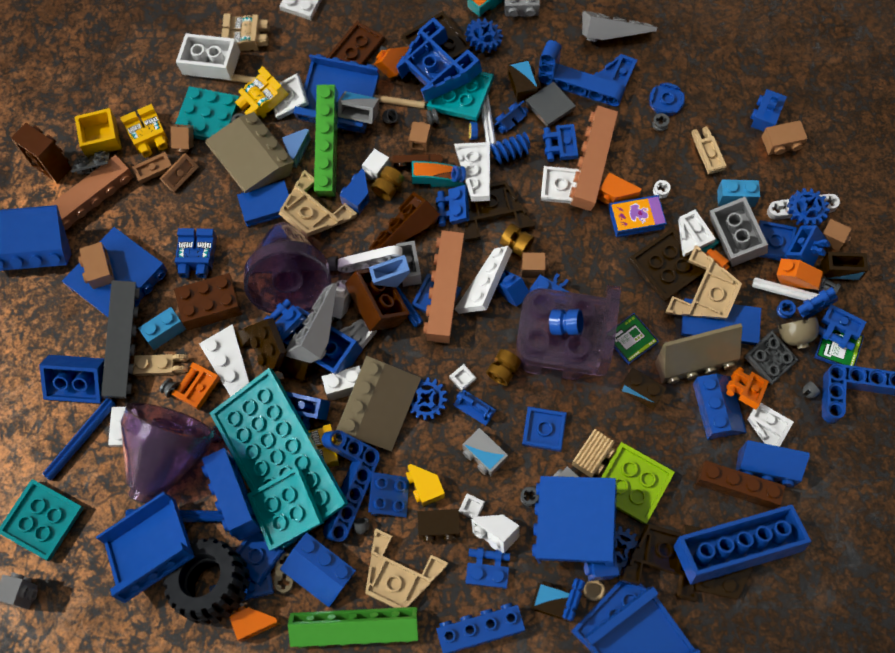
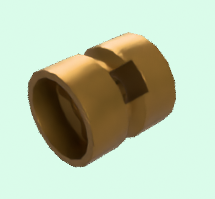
(386, 185)
(522, 243)
(502, 368)

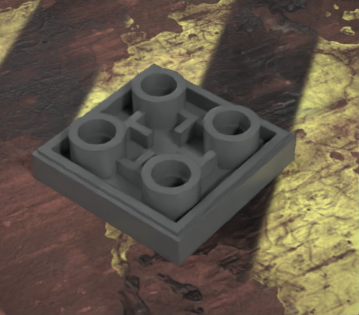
(550, 104)
(770, 357)

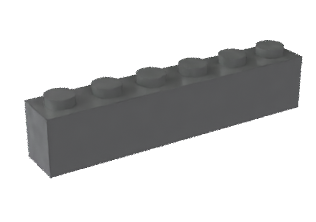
(119, 340)

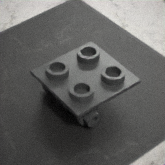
(84, 163)

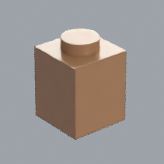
(419, 136)
(182, 137)
(836, 234)
(534, 264)

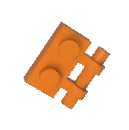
(752, 391)

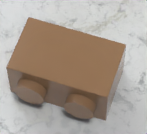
(784, 138)
(96, 265)

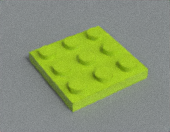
(638, 480)

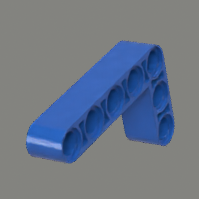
(576, 81)
(846, 381)
(351, 480)

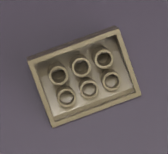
(250, 153)
(699, 354)
(378, 403)

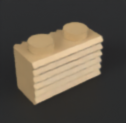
(593, 453)

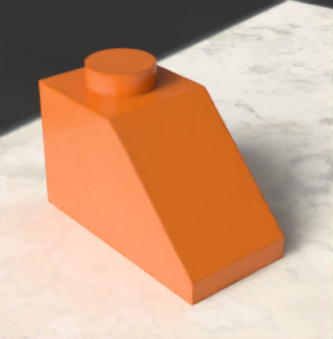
(388, 60)
(617, 189)
(799, 274)
(251, 622)

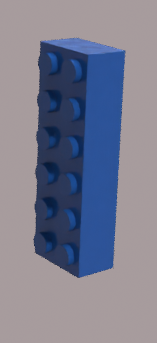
(741, 544)

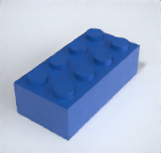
(230, 494)

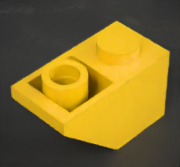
(427, 485)

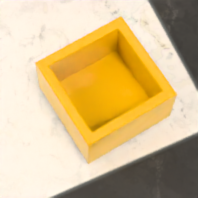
(97, 132)

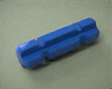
(573, 599)

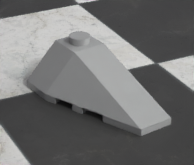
(601, 27)
(314, 336)

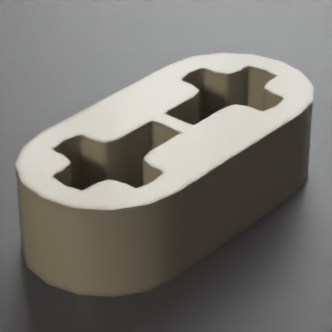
(279, 577)

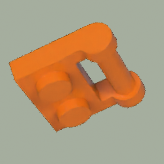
(200, 387)

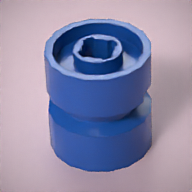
(563, 322)

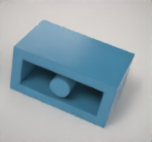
(735, 189)
(162, 328)

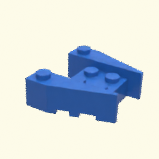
(434, 66)

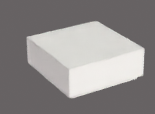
(462, 377)
(471, 506)

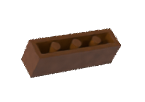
(740, 485)

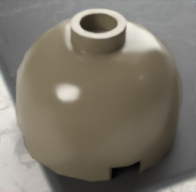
(799, 332)

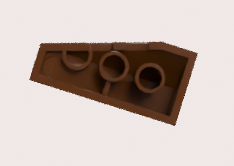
(414, 216)

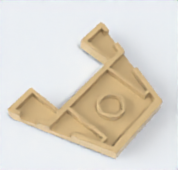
(307, 213)
(715, 292)
(393, 582)

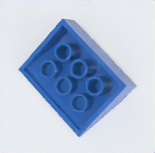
(32, 238)

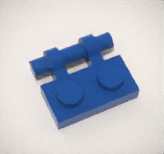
(566, 142)
(458, 205)
(818, 303)
(288, 321)
(843, 322)
(487, 575)

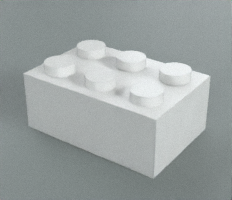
(208, 56)

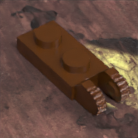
(402, 160)

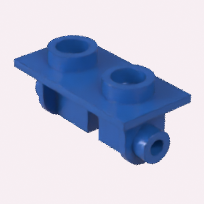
(516, 112)
(474, 407)

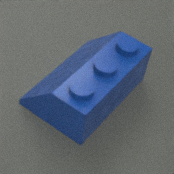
(72, 378)
(718, 411)
(772, 462)
(317, 569)

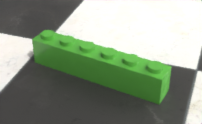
(326, 141)
(353, 627)

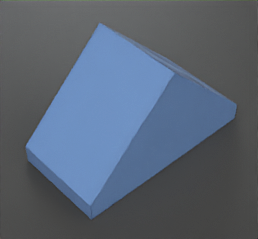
(297, 144)
(390, 272)

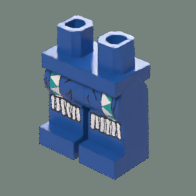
(195, 251)

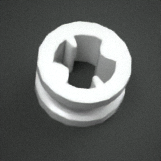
(664, 185)

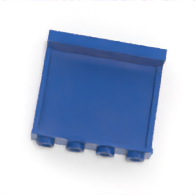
(346, 77)
(128, 263)
(575, 520)
(146, 546)
(639, 628)

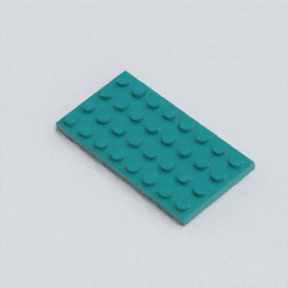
(272, 439)

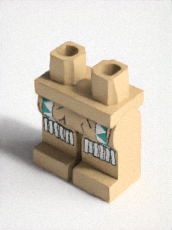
(246, 31)

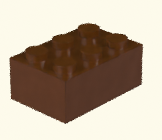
(41, 152)
(208, 301)
(378, 305)

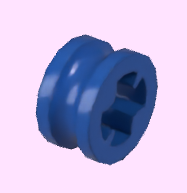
(458, 174)
(784, 304)

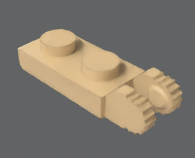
(709, 151)
(159, 364)

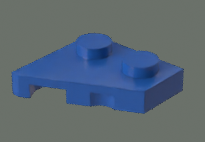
(619, 70)

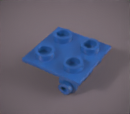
(388, 495)

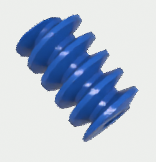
(510, 147)

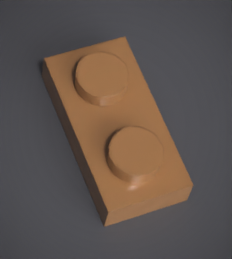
(152, 168)
(179, 172)

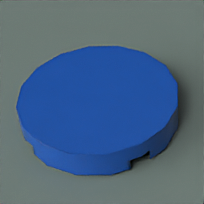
(667, 99)

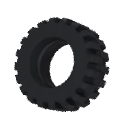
(223, 597)

